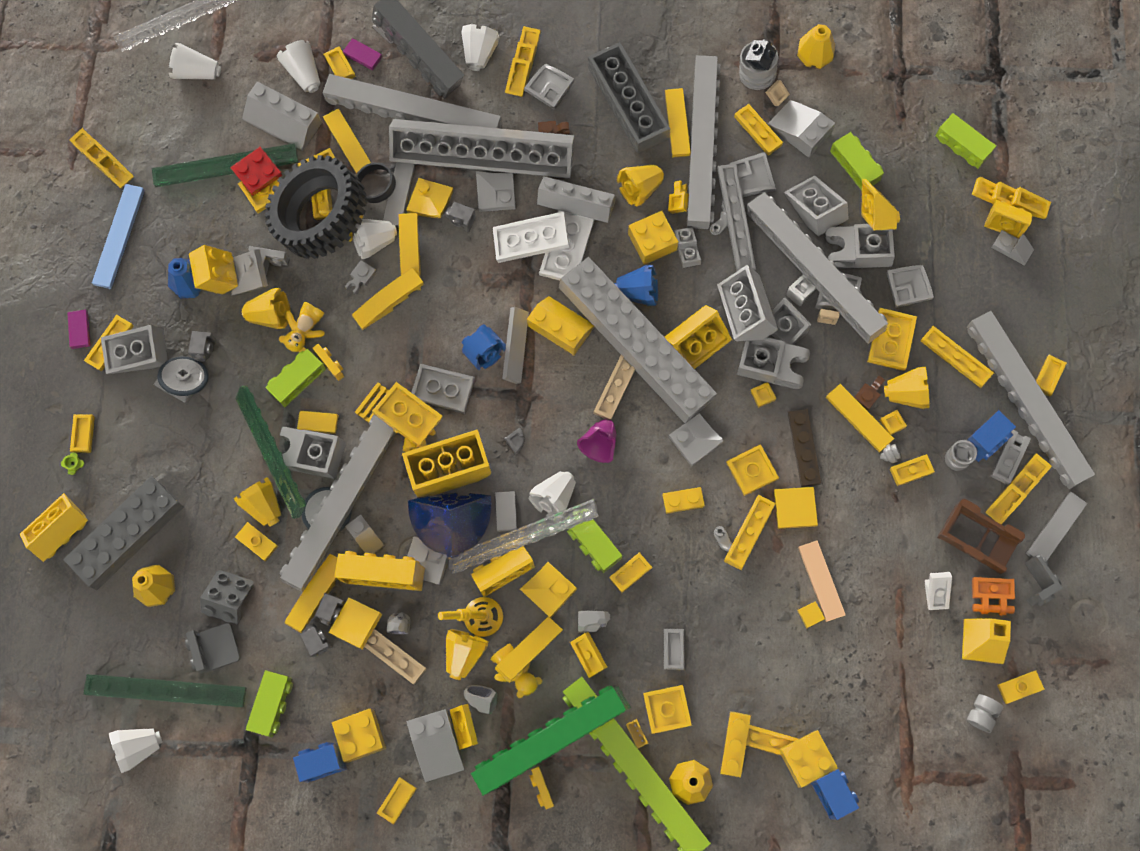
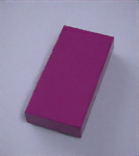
(362, 54)
(78, 329)

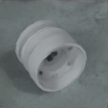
(756, 78)

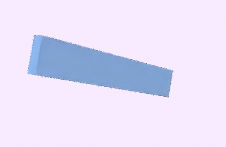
(118, 236)

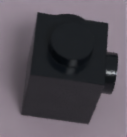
(761, 54)

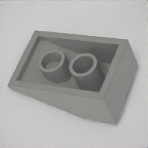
(802, 127)
(818, 205)
(134, 350)
(435, 745)

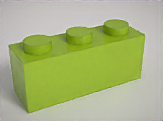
(965, 141)
(856, 160)
(295, 377)
(596, 544)
(269, 704)

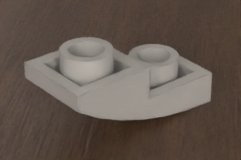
(687, 247)

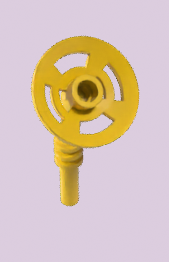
(480, 616)

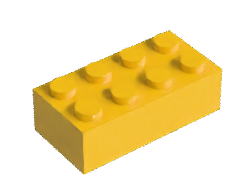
(380, 571)

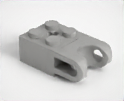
(861, 246)
(775, 363)
(313, 452)

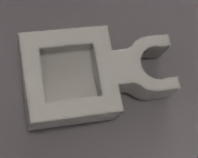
(361, 274)

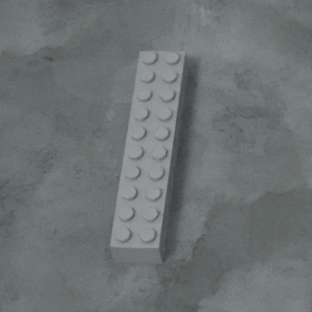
(481, 148)
(637, 340)

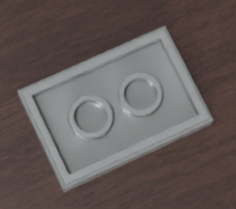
(443, 388)

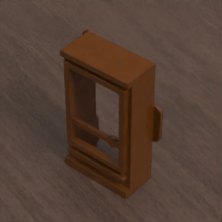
(1004, 547)

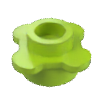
(73, 457)

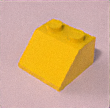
(1008, 218)

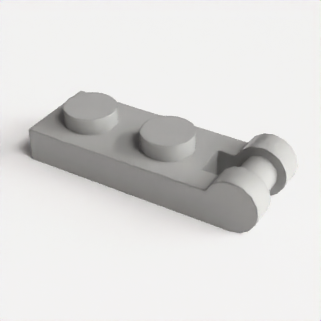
(1010, 458)

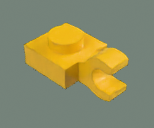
(679, 200)

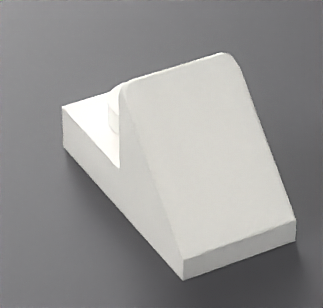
(800, 290)
(938, 590)

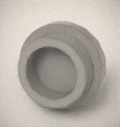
(890, 453)

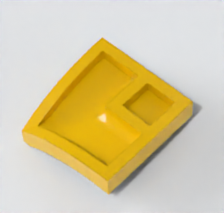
(429, 199)
(549, 589)

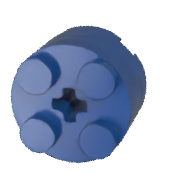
(483, 347)

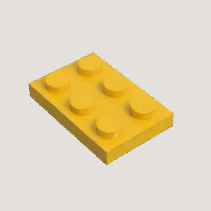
(894, 344)
(407, 414)

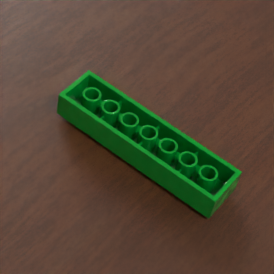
(548, 741)

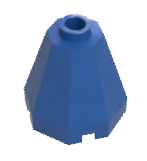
(181, 278)
(640, 285)

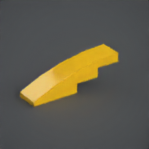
(522, 61)
(101, 158)
(1017, 197)
(409, 243)
(387, 298)
(1018, 489)
(310, 599)

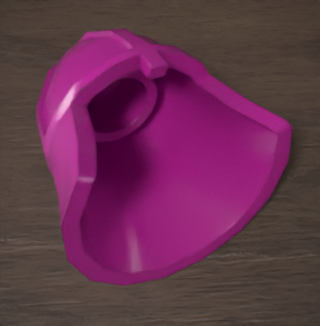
(599, 441)

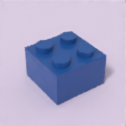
(992, 435)
(319, 763)
(835, 794)

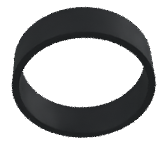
(388, 191)

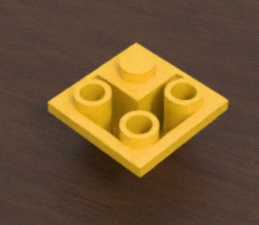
(986, 640)

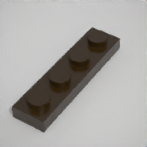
(804, 448)

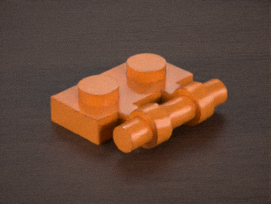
(993, 589)

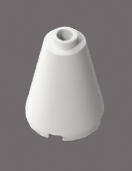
(192, 64)
(301, 65)

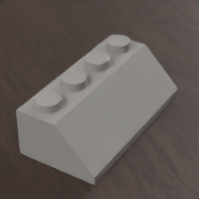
(280, 116)
(576, 199)
(747, 305)

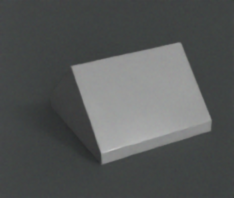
(790, 323)

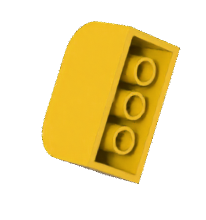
(447, 464)

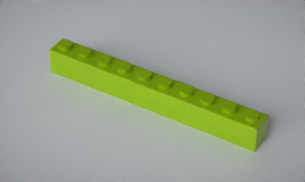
(641, 776)

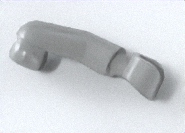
(720, 224)
(723, 538)

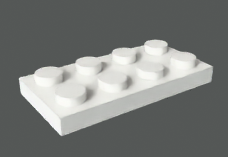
(531, 237)
(560, 262)

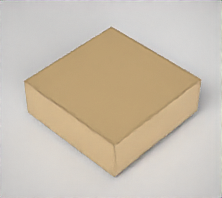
(777, 93)
(828, 316)

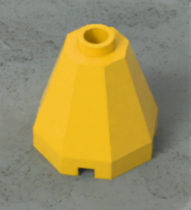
(817, 47)
(639, 182)
(268, 309)
(909, 389)
(260, 502)
(153, 585)
(463, 652)
(680, 783)

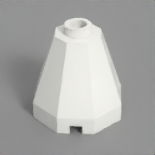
(478, 45)
(373, 236)
(553, 494)
(134, 746)

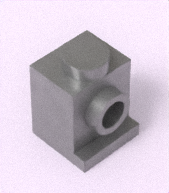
(461, 215)
(201, 345)
(329, 609)
(315, 640)

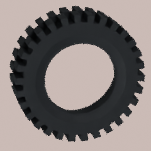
(297, 189)

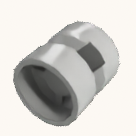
(960, 455)
(984, 713)

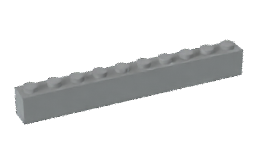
(402, 105)
(702, 142)
(817, 268)
(1030, 400)
(337, 505)

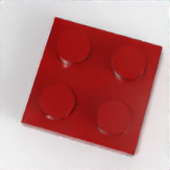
(256, 171)

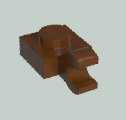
(551, 127)
(868, 394)

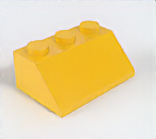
(877, 209)
(560, 324)
(699, 336)
(53, 528)
(502, 570)

